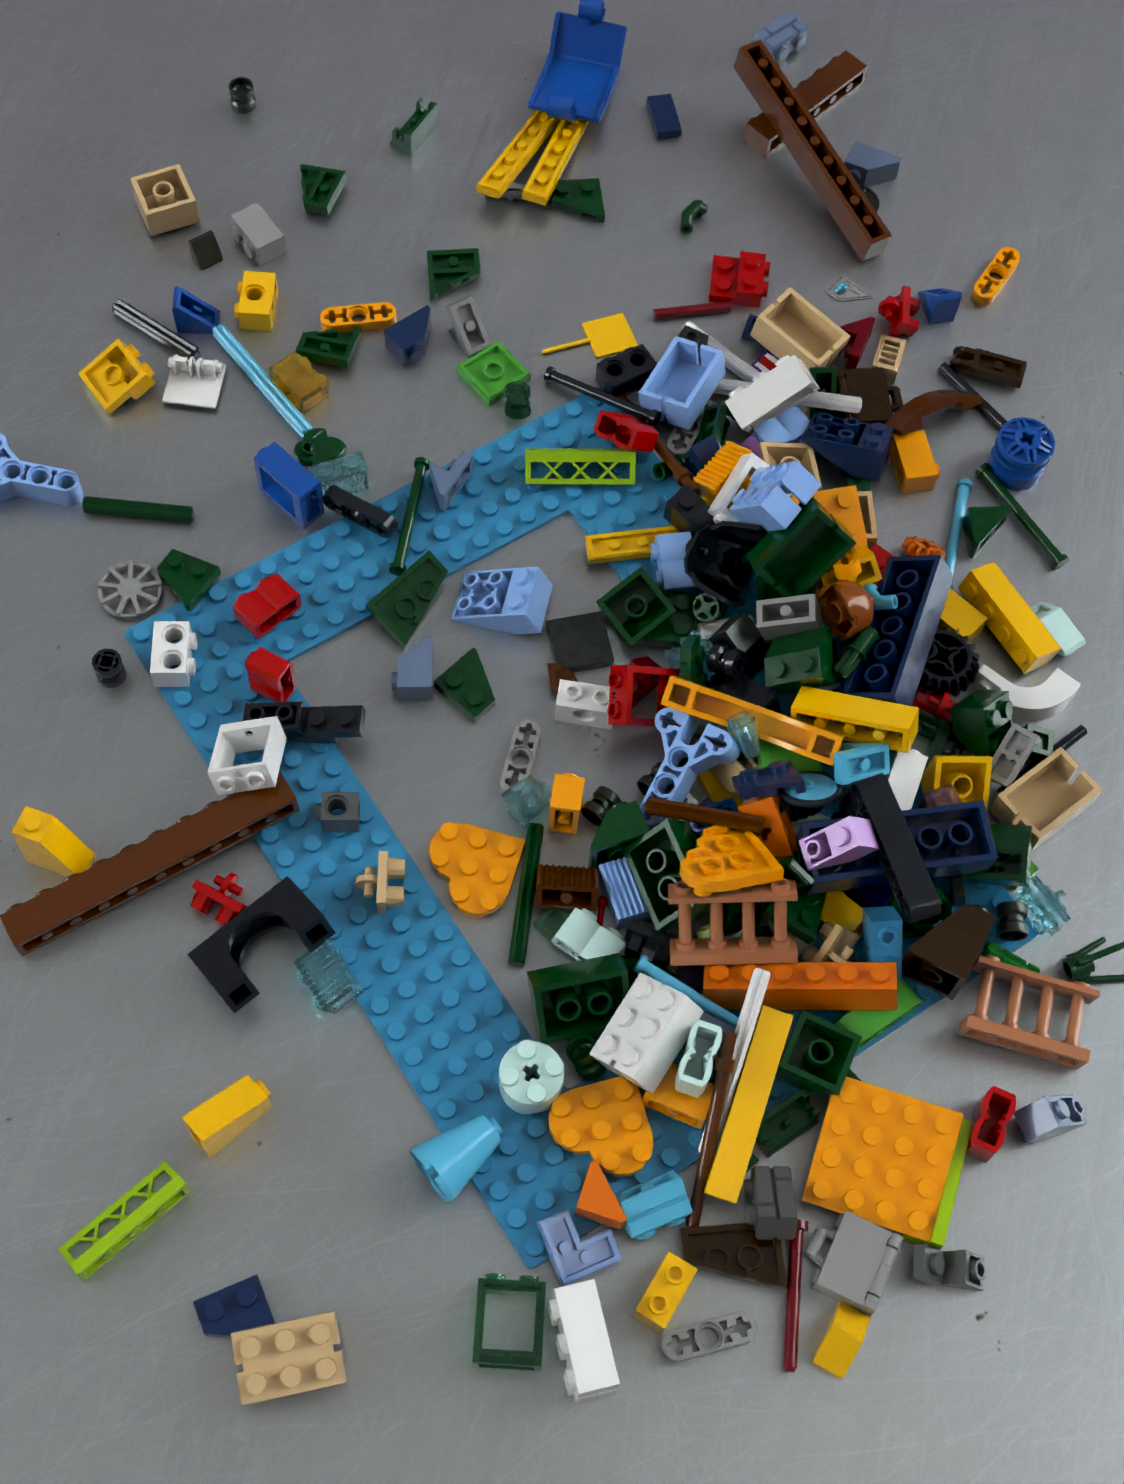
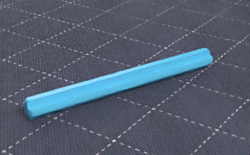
(261, 380)

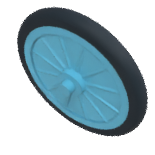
(820, 791)

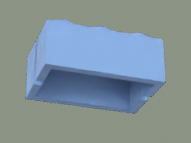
(680, 385)
(767, 499)

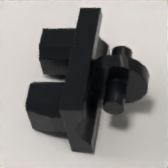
(646, 936)

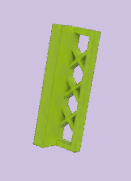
(580, 455)
(949, 1193)
(129, 1226)

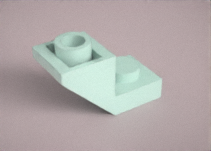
(1059, 627)

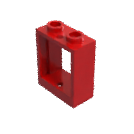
(621, 684)

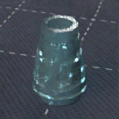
(745, 734)

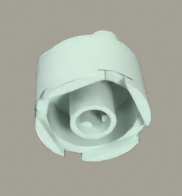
(530, 1059)

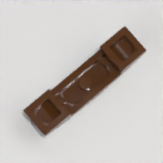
(910, 415)

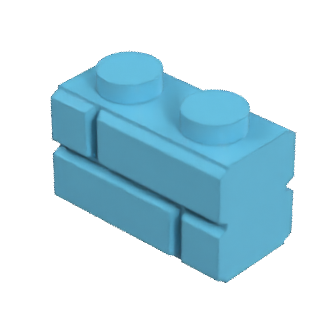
(654, 1204)

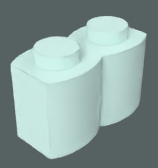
(585, 938)
(698, 1058)

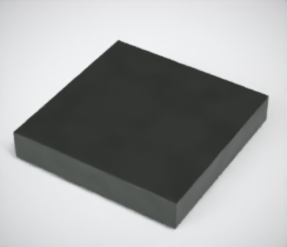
(580, 641)

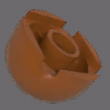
(846, 608)

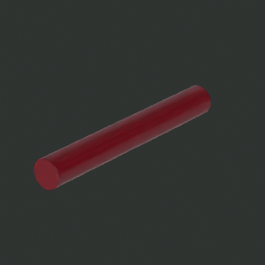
(691, 310)

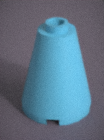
(457, 1154)

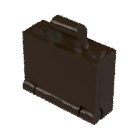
(872, 388)

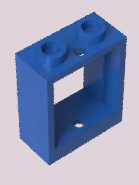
(289, 484)

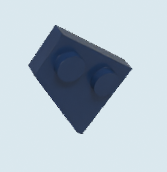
(767, 780)
(234, 1308)

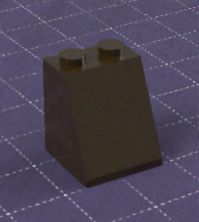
(949, 950)

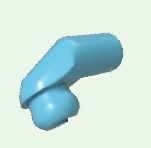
(884, 602)

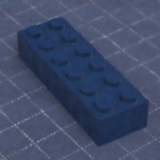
(905, 633)
(948, 837)

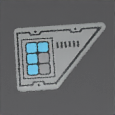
(845, 289)

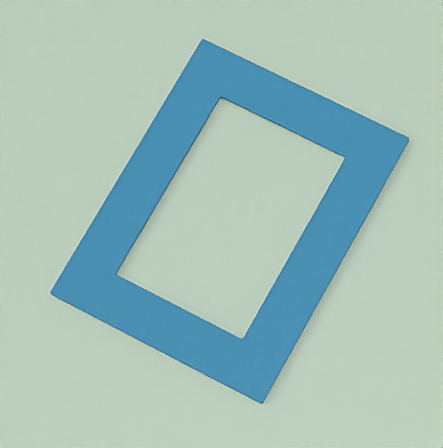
(415, 966)

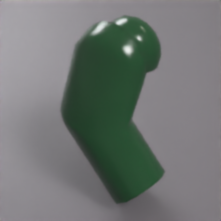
(697, 208)

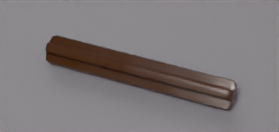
(705, 815)

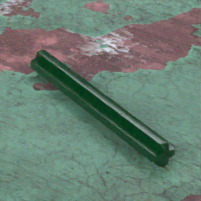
(526, 895)

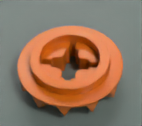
(918, 547)

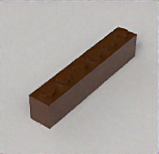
(819, 95)

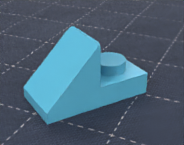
(860, 761)

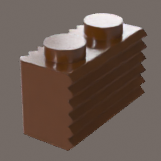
(567, 887)

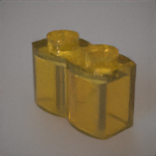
(300, 382)

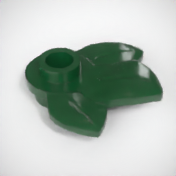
(318, 448)

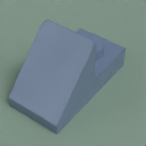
(449, 482)

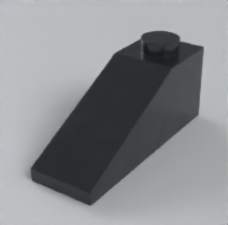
(688, 511)

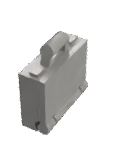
(855, 1261)

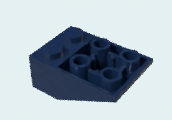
(851, 444)

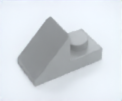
(468, 326)

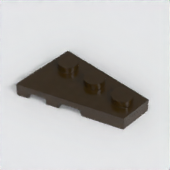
(735, 1253)

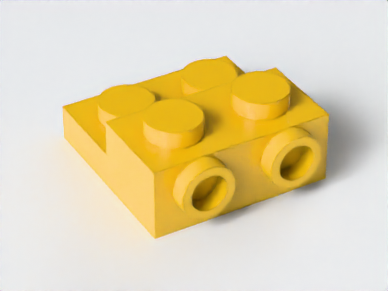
(117, 375)

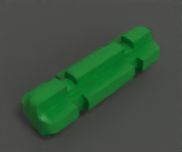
(1008, 957)

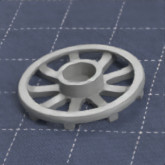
(129, 589)

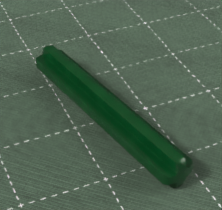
(137, 509)

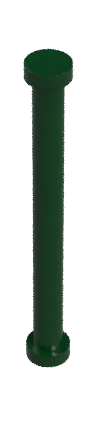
(1058, 559)
(398, 566)

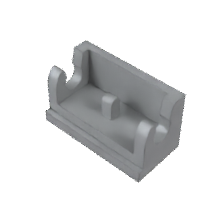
(1012, 754)

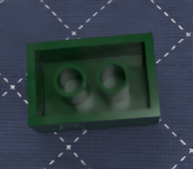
(656, 864)
(577, 997)

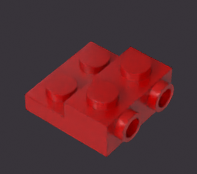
(739, 279)

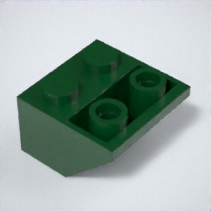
(982, 721)
(1013, 850)

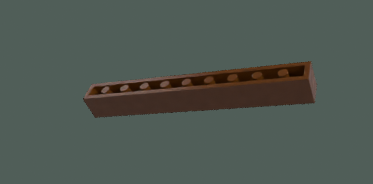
(812, 151)
(146, 865)

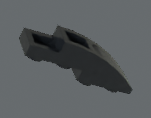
(311, 724)

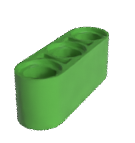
(874, 1022)

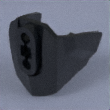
(723, 567)

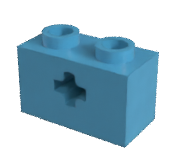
(882, 936)

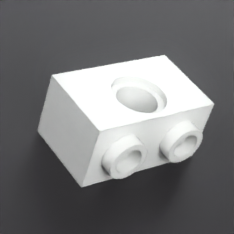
(582, 704)

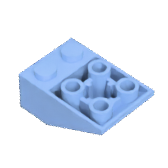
(504, 599)

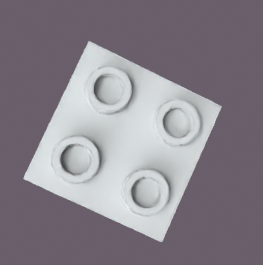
(194, 382)

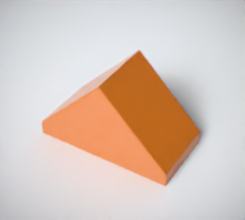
(598, 1200)

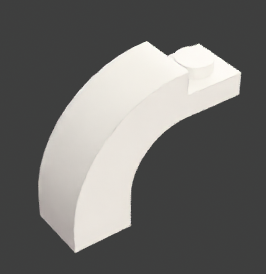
(1035, 702)

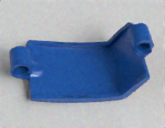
(580, 65)

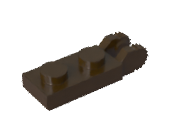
(988, 366)

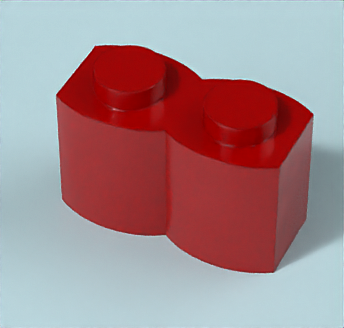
(625, 431)
(267, 605)
(270, 675)
(989, 1123)

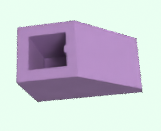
(839, 843)

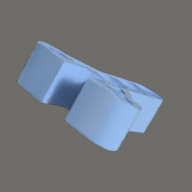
(36, 480)
(700, 756)

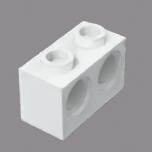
(167, 654)

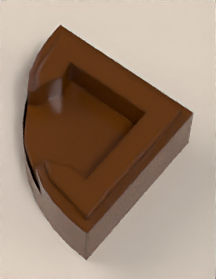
(558, 672)

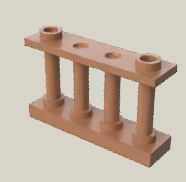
(735, 950)
(1008, 1033)

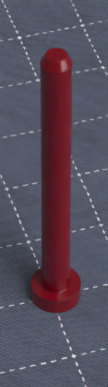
(793, 1298)

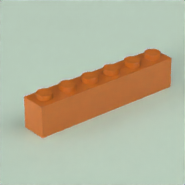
(807, 985)

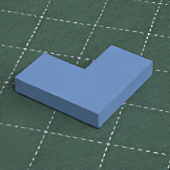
(576, 1257)

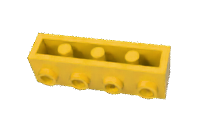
(1009, 617)
(858, 717)

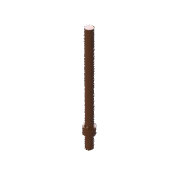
(680, 474)
(724, 1065)

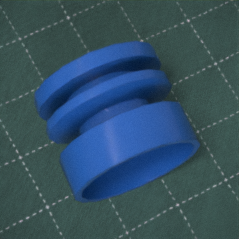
(1021, 453)

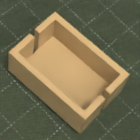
(799, 329)
(1046, 798)
(288, 1357)

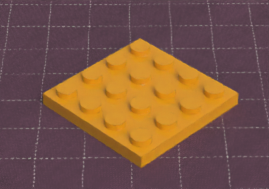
(883, 1158)

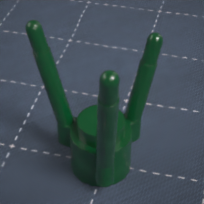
(1080, 965)

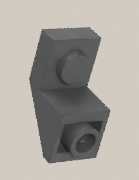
(948, 1268)

